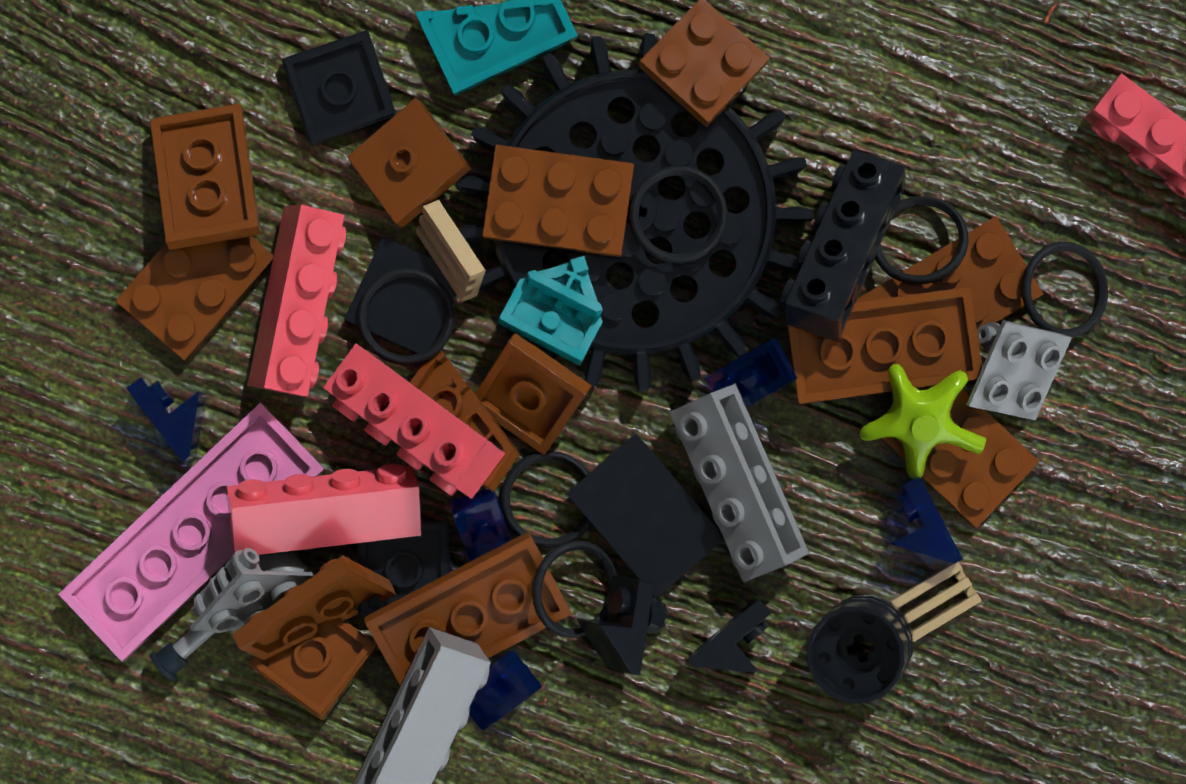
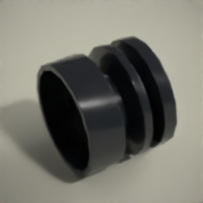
(847, 670)

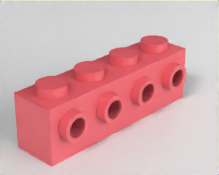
(1144, 129)
(297, 300)
(414, 422)
(324, 509)

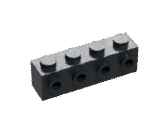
(844, 245)

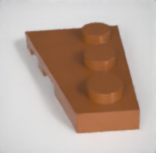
(448, 388)
(321, 598)

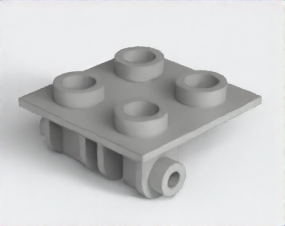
(1017, 368)
(241, 592)

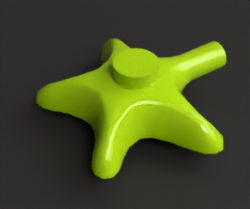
(922, 419)

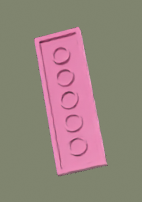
(181, 536)

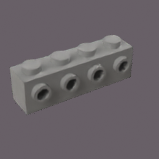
(739, 483)
(427, 711)

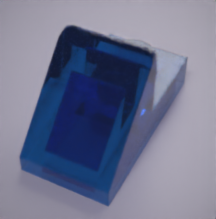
(756, 373)
(178, 427)
(480, 523)
(931, 536)
(506, 688)

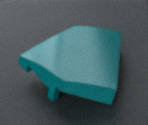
(556, 310)

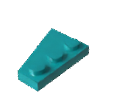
(494, 38)

